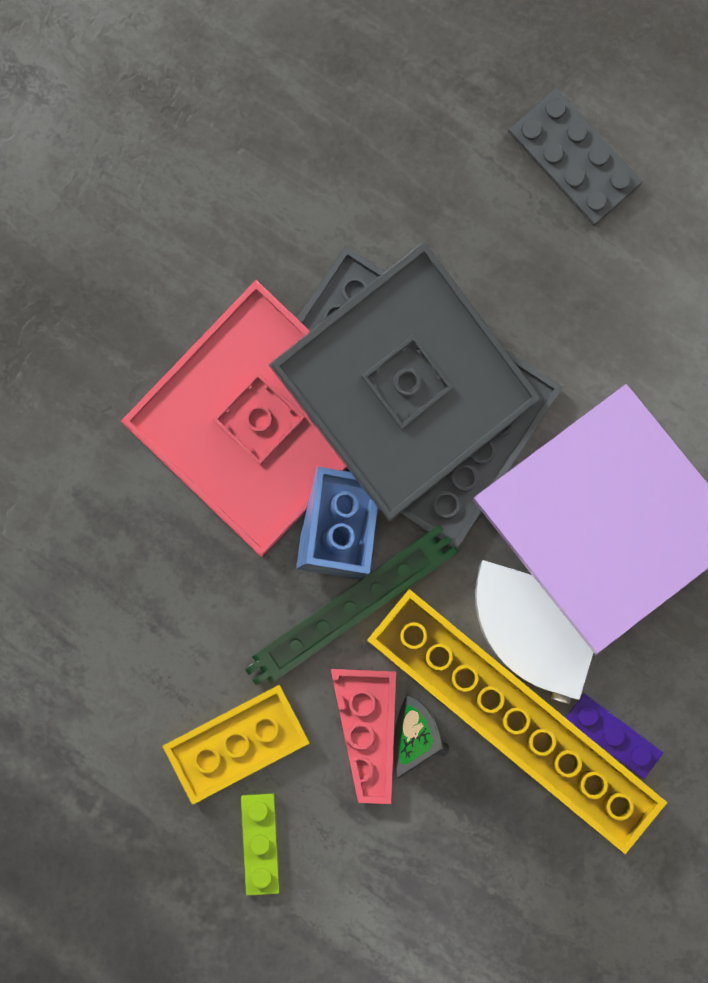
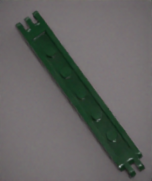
(351, 606)

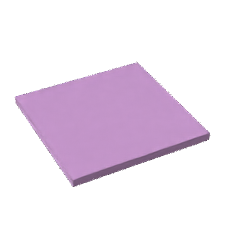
(605, 518)

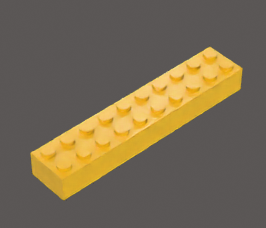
(517, 721)

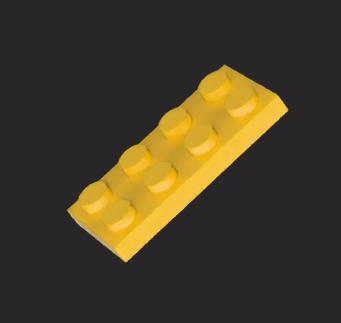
(236, 744)

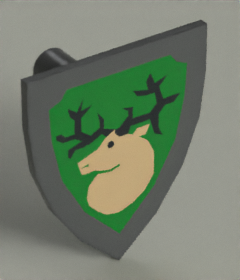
(415, 736)

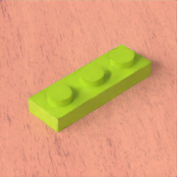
(260, 844)

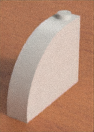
(530, 632)

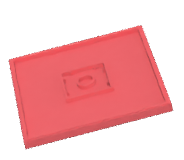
(234, 426)

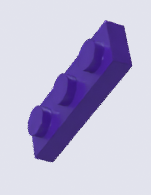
(614, 736)

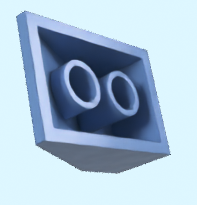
(337, 527)

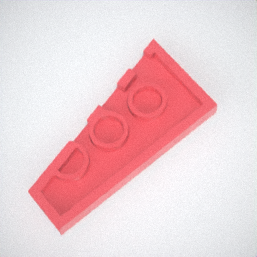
(367, 721)

